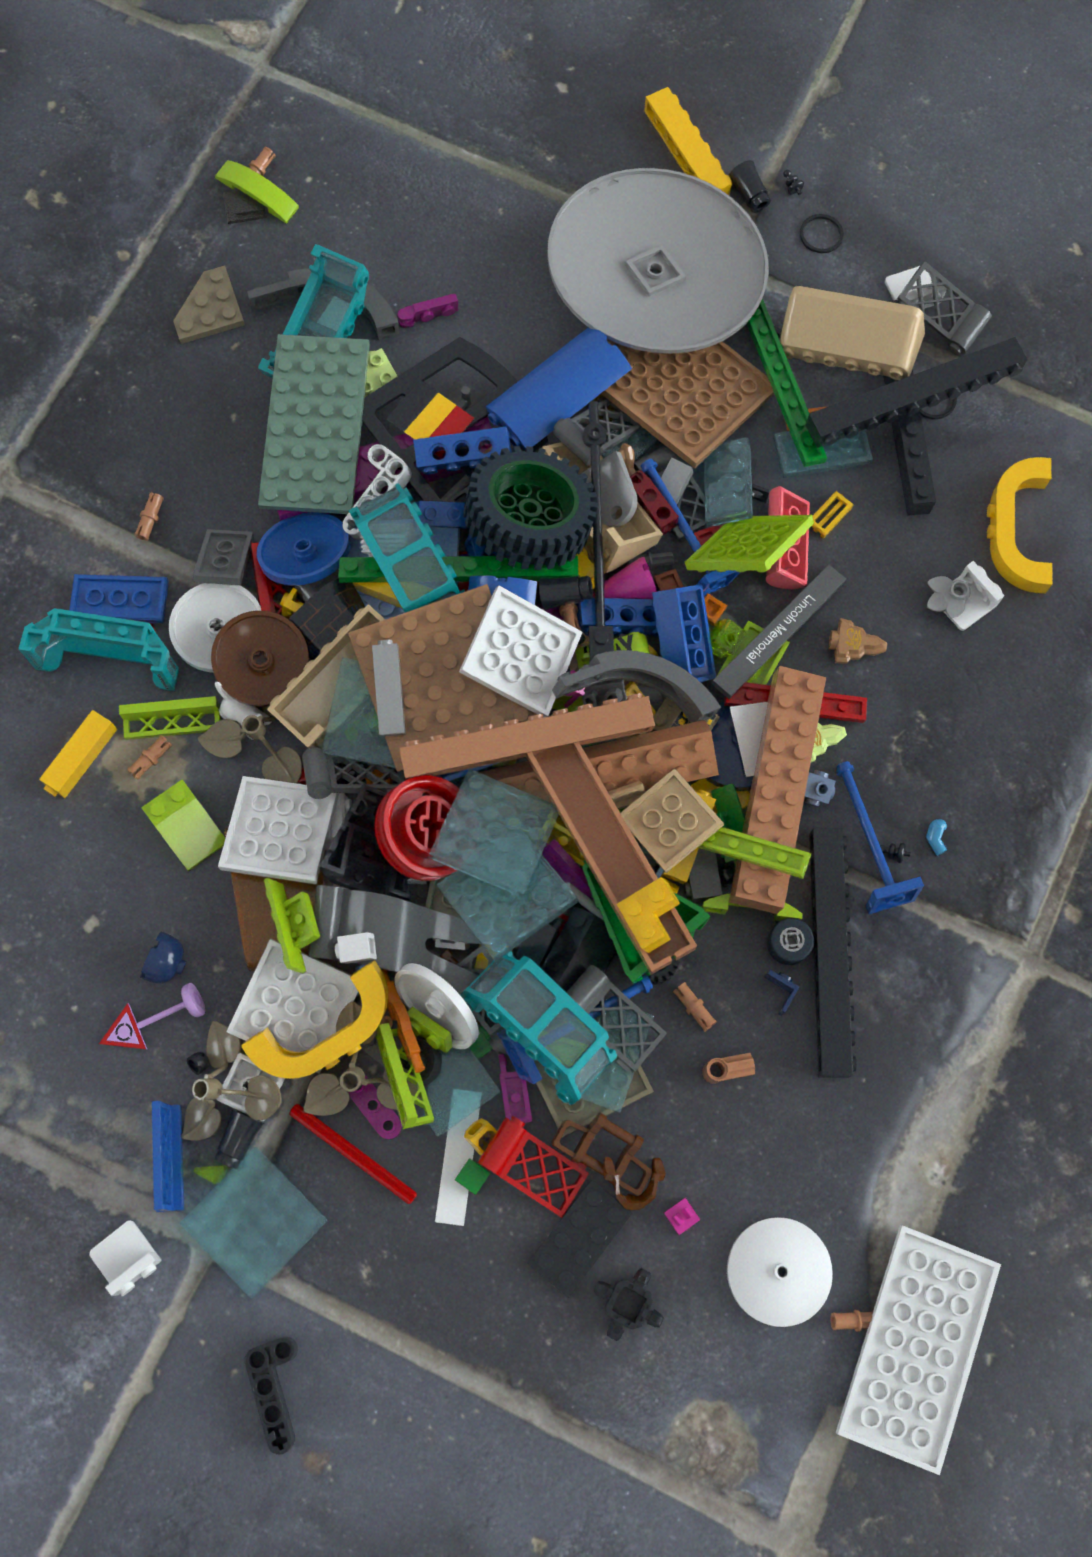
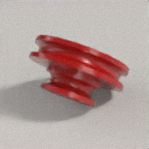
(410, 824)

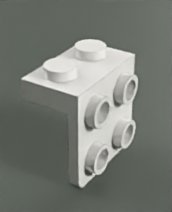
(897, 282)
(983, 597)
(124, 1258)

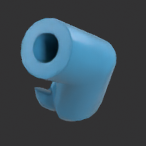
(934, 836)

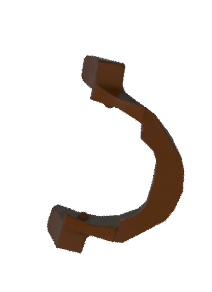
(630, 1201)

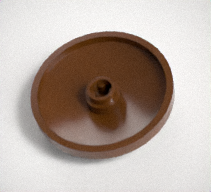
(258, 656)

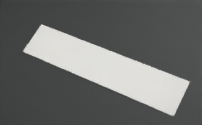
(453, 1196)

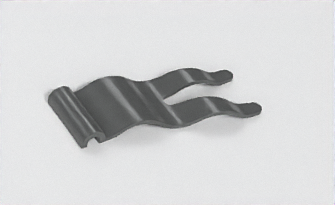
(397, 927)

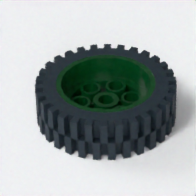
(530, 507)

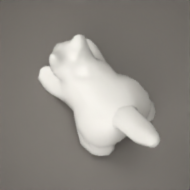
(236, 710)

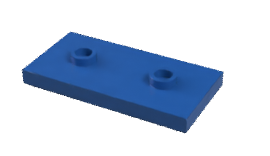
(121, 596)

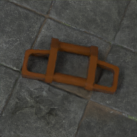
(627, 1155)

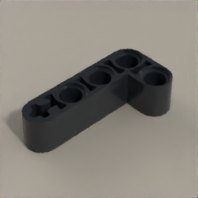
(276, 1396)

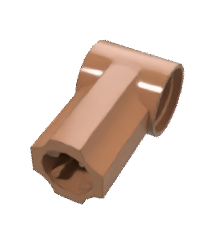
(730, 1067)

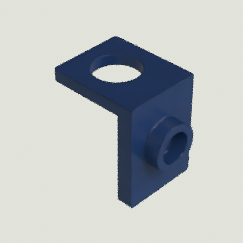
(785, 982)

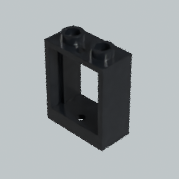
(540, 943)

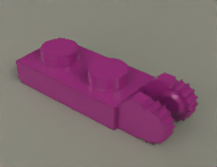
(427, 310)
(514, 1093)

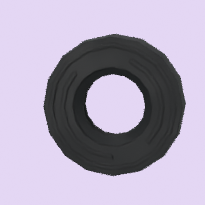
(433, 1062)

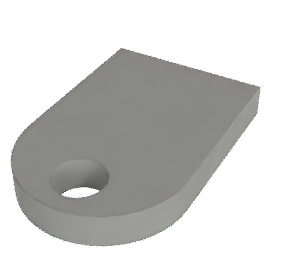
(616, 490)

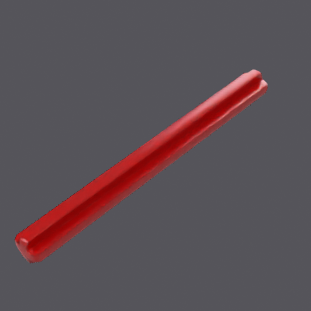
(353, 1154)

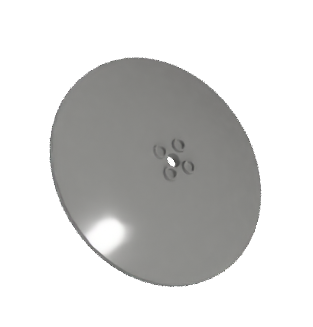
(666, 222)

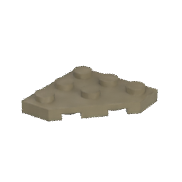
(209, 308)

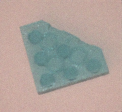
(458, 1089)

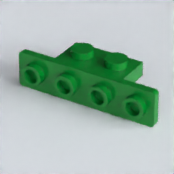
(729, 810)

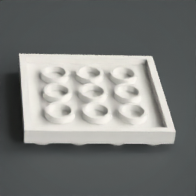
(520, 651)
(277, 831)
(292, 1004)

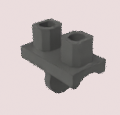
(604, 691)

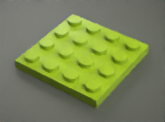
(750, 543)

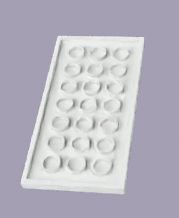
(918, 1349)

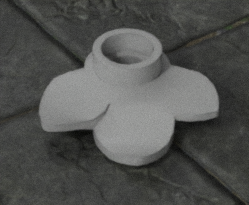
(945, 597)

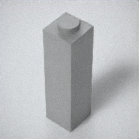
(676, 478)
(388, 688)

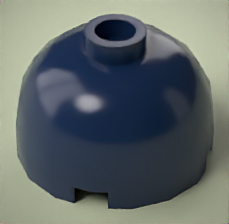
(164, 960)

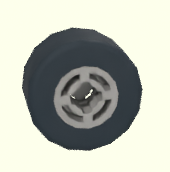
(790, 941)

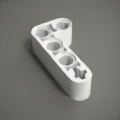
(385, 478)

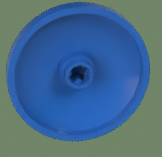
(303, 548)

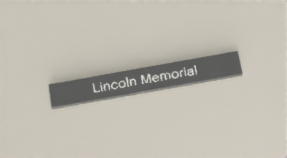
(778, 632)

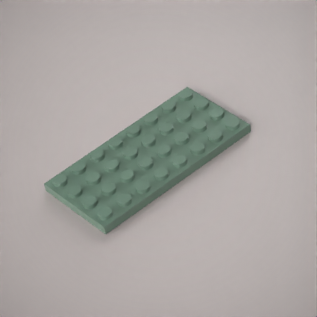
(314, 424)

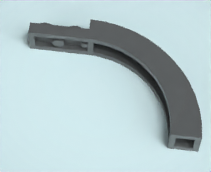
(375, 306)
(649, 670)

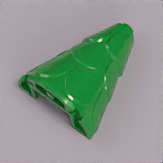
(634, 967)

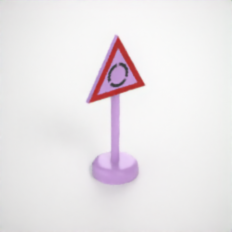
(126, 1031)

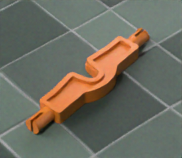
(404, 1029)

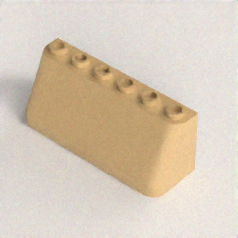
(852, 332)
(622, 542)
(309, 698)

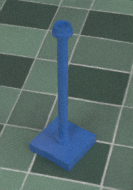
(712, 580)
(893, 893)
(525, 1065)

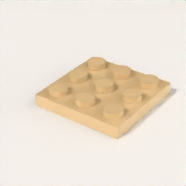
(671, 820)

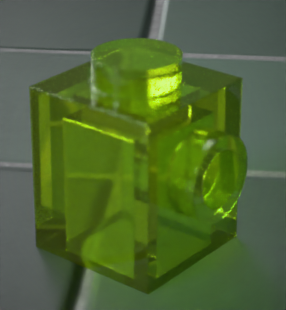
(726, 637)

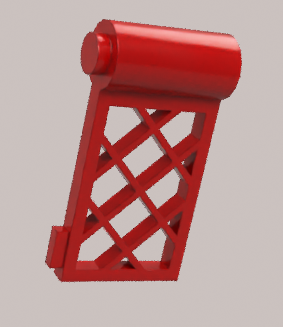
(509, 1144)

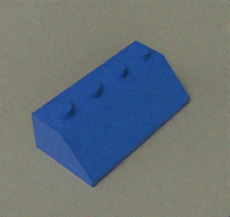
(685, 630)

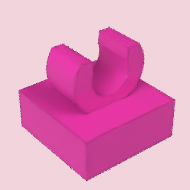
(681, 1216)

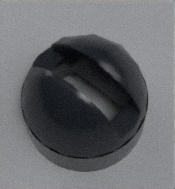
(726, 875)
(198, 1062)

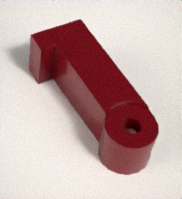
(654, 503)

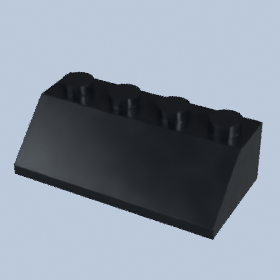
(580, 944)

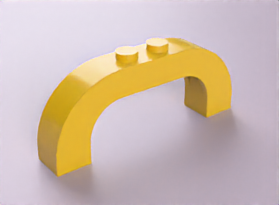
(1009, 562)
(283, 1063)

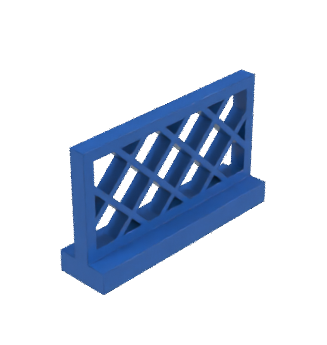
(167, 1157)

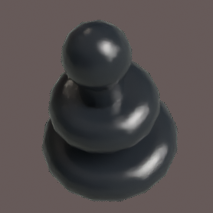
(793, 183)
(899, 852)

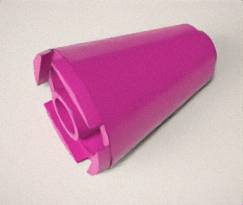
(631, 582)

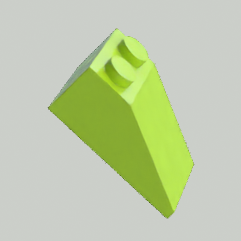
(184, 825)

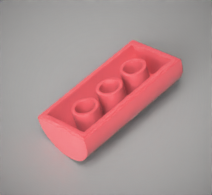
(792, 568)

